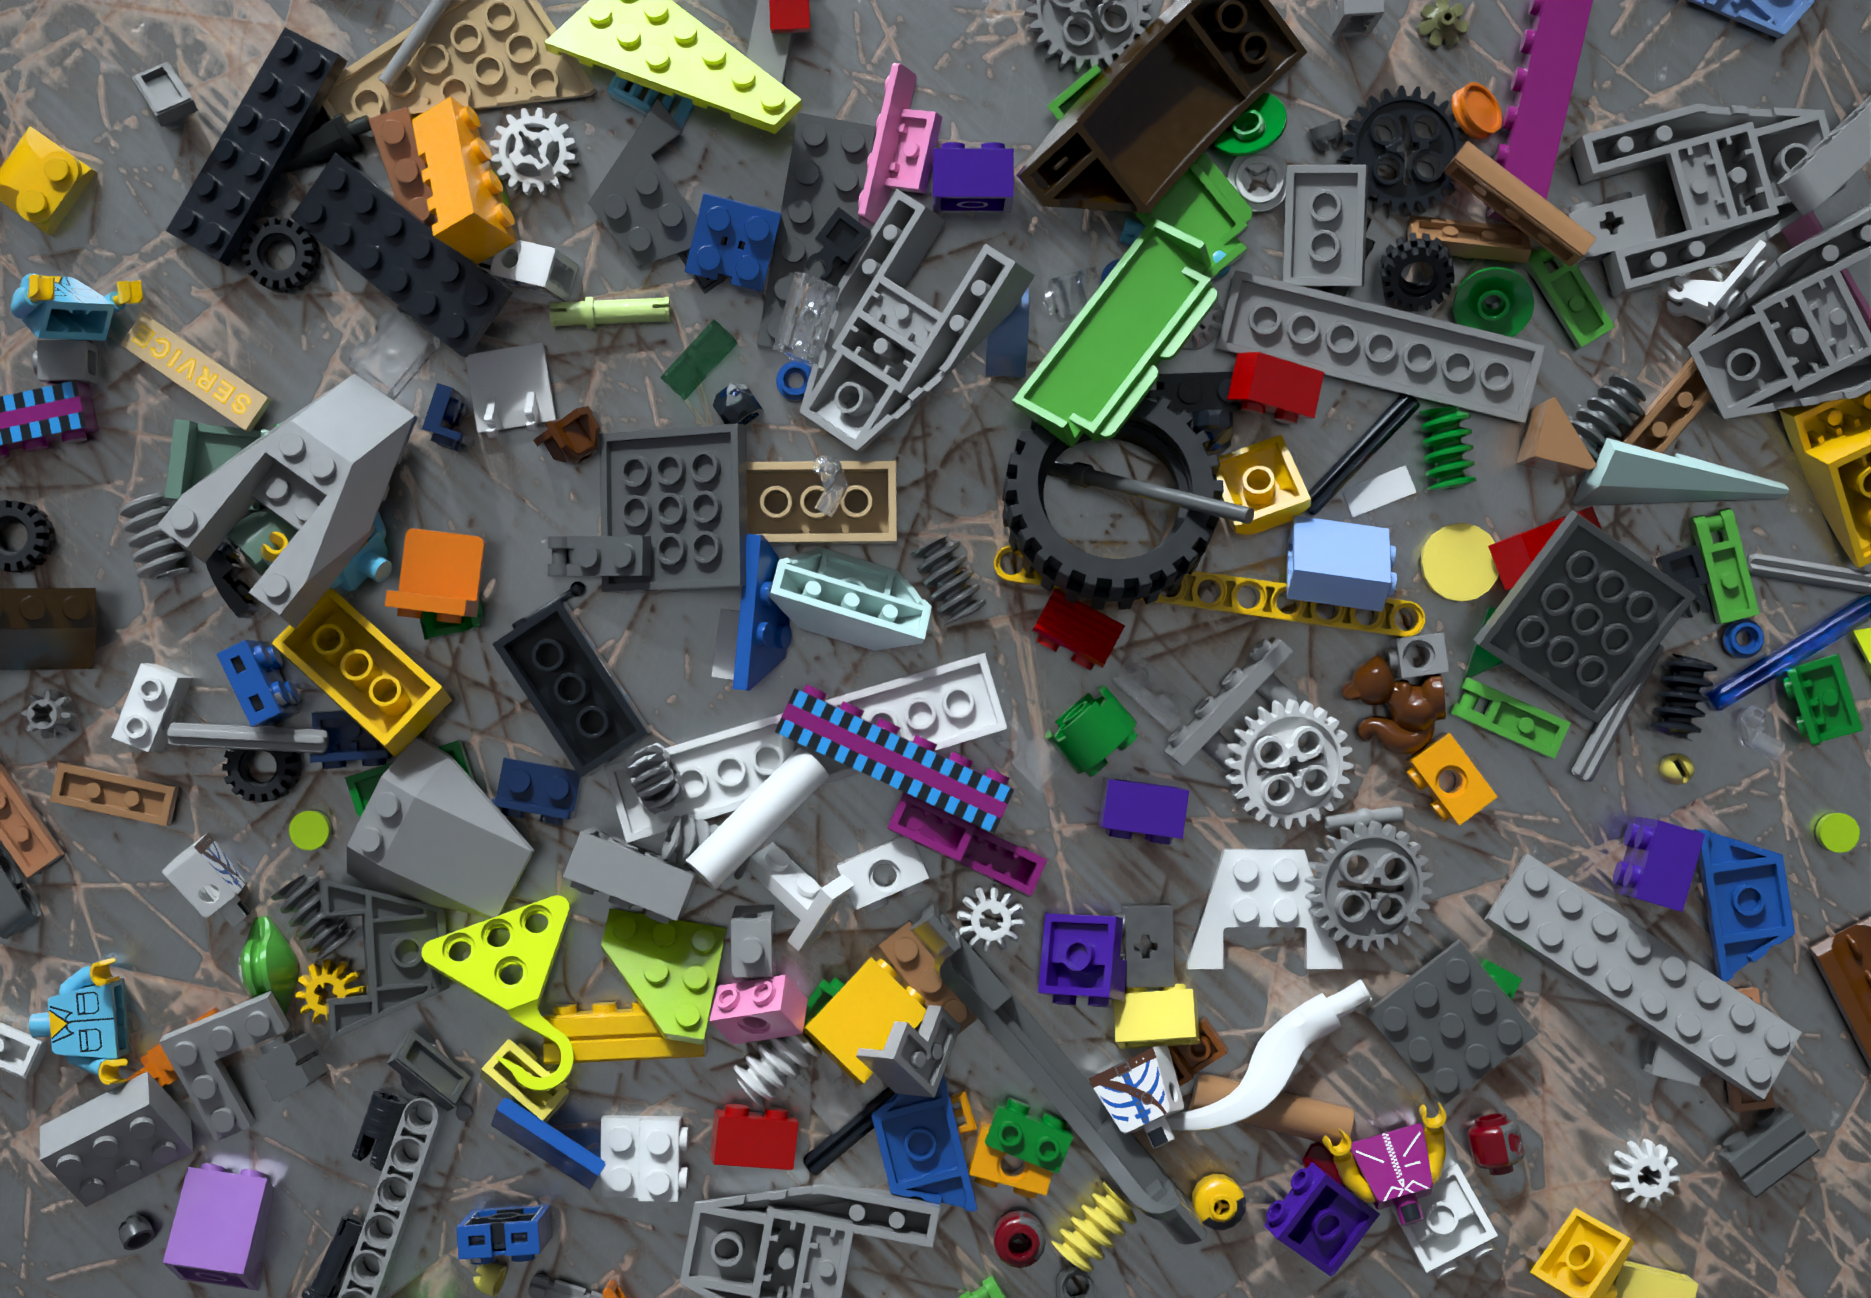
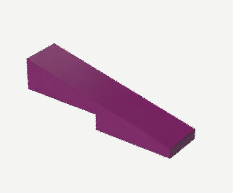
(967, 844)

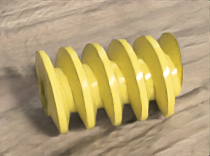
(1096, 1228)

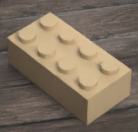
(785, 498)

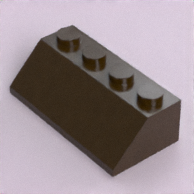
(47, 628)

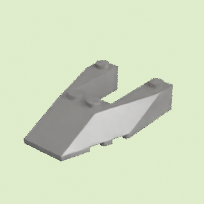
(1724, 179)
(1793, 330)
(890, 344)
(315, 472)
(794, 1239)

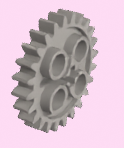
(1054, 18)
(1364, 922)

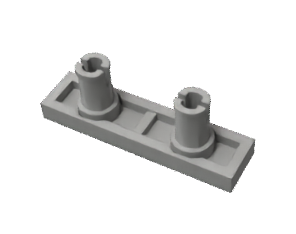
(1238, 687)

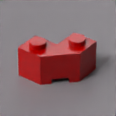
(1517, 552)

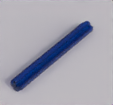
(1790, 654)

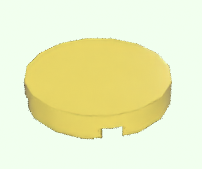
(1459, 562)

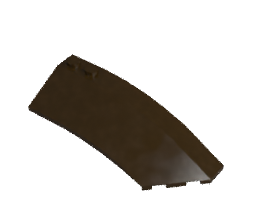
(1161, 105)

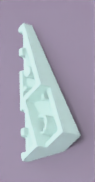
(1644, 476)

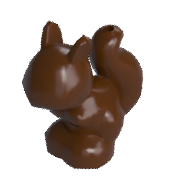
(1411, 706)

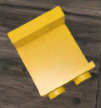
(864, 1016)

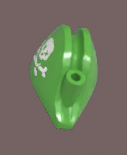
(268, 963)

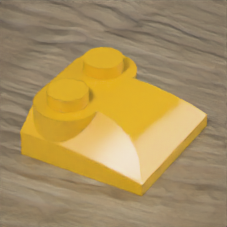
(42, 181)
(1264, 480)
(1583, 1258)

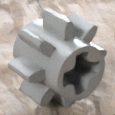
(37, 713)

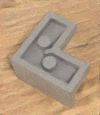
(915, 1057)

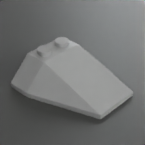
(436, 837)

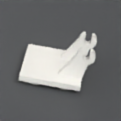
(1709, 299)
(510, 388)

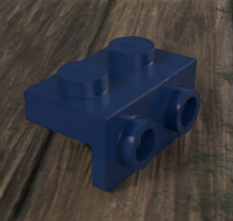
(346, 741)

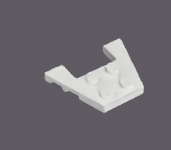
(1261, 891)

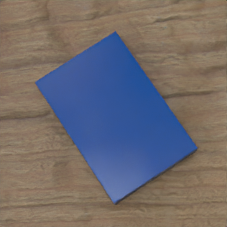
(547, 1143)

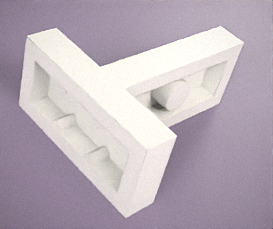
(799, 893)

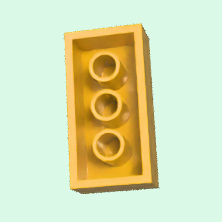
(363, 672)

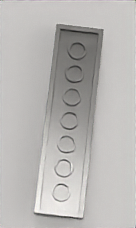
(1382, 346)
(1643, 977)

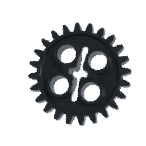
(1436, 150)

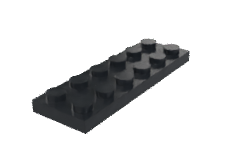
(256, 146)
(401, 255)

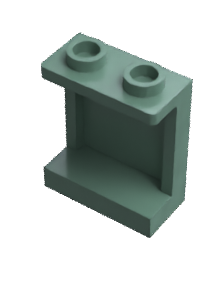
(201, 450)

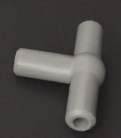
(1365, 816)

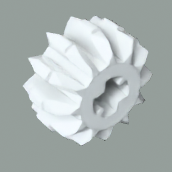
(996, 906)
(1657, 1180)

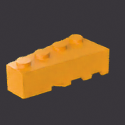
(462, 182)

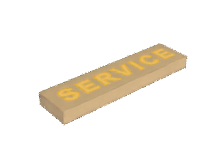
(196, 372)

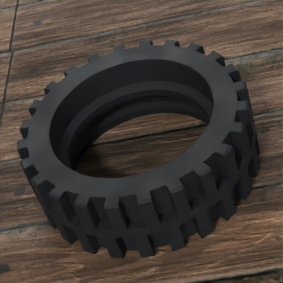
(1102, 578)

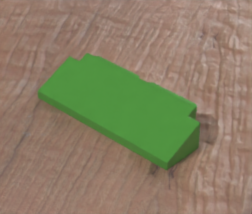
(1197, 204)
(1120, 336)

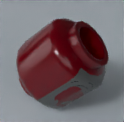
(1495, 1143)
(1023, 1252)

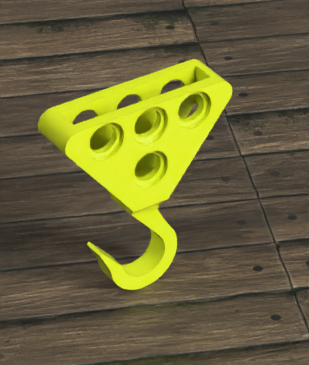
(521, 1001)

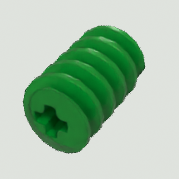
(1447, 448)

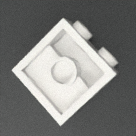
(643, 1157)
(1451, 1226)

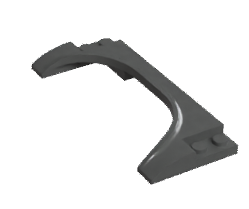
(1056, 1077)

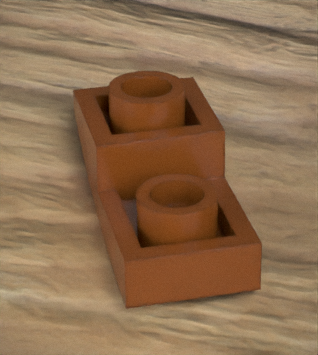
(1193, 1058)

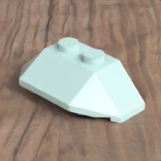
(850, 600)

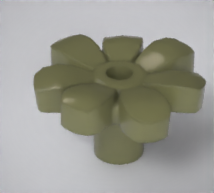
(1442, 23)

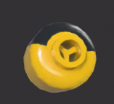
(1212, 1190)

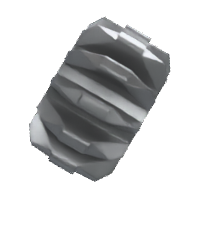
(655, 778)

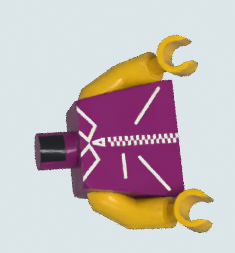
(1394, 1165)

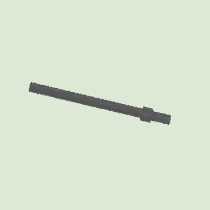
(1086, 476)

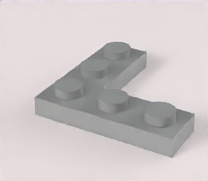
(197, 1054)

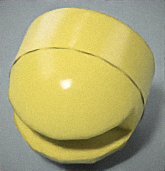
(1670, 772)
(491, 1278)

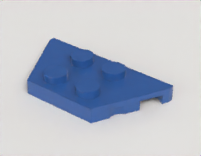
(762, 625)
(1743, 901)
(924, 1149)

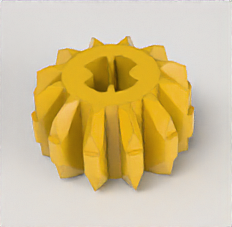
(323, 977)

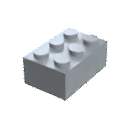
(630, 875)
(115, 1139)

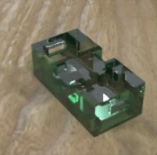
(699, 359)

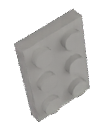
(1325, 225)

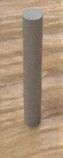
(413, 42)

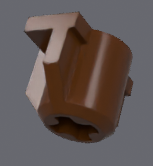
(572, 437)

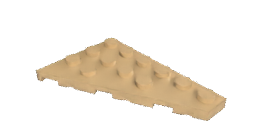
(476, 54)

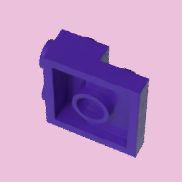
(1082, 959)
(1320, 1219)

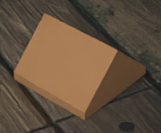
(1552, 442)

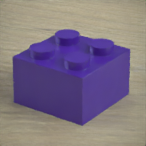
(973, 178)
(1144, 809)
(1658, 862)

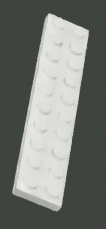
(727, 767)

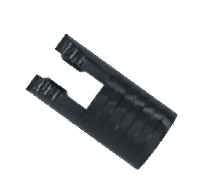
(380, 1124)

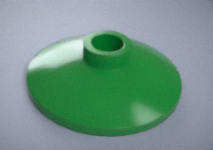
(1255, 128)
(1504, 317)

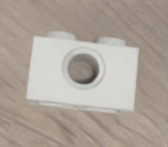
(151, 707)
(902, 856)

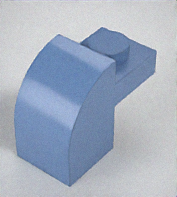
(1009, 342)

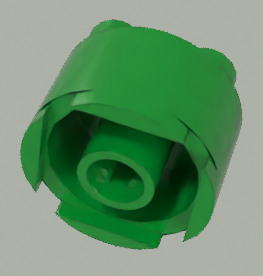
(1092, 731)

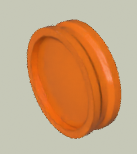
(1476, 111)

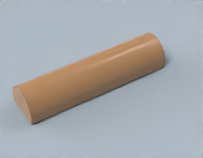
(1519, 204)
(1670, 411)
(1286, 1114)

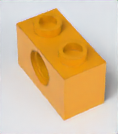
(1470, 791)
(988, 1171)

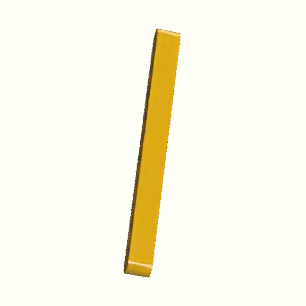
(1265, 606)

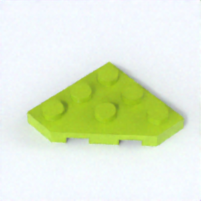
(667, 969)

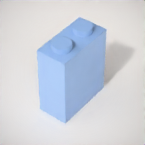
(1340, 564)

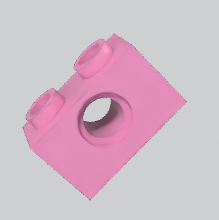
(758, 1009)

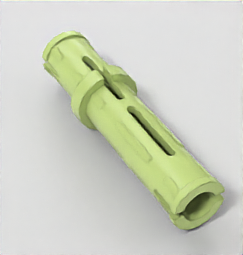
(609, 311)

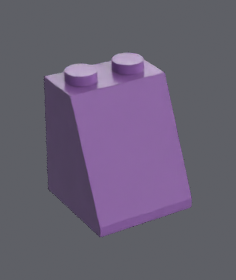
(220, 1227)

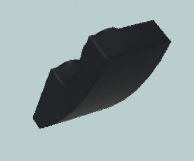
(223, 569)

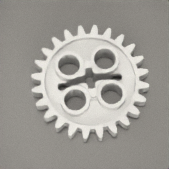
(1293, 797)

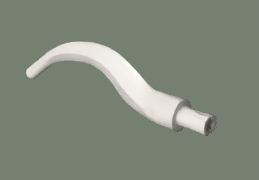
(1275, 1059)

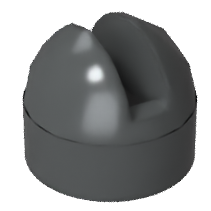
(1328, 131)
(135, 1232)

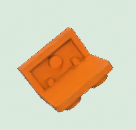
(439, 575)

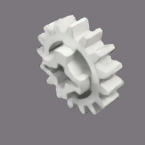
(546, 143)

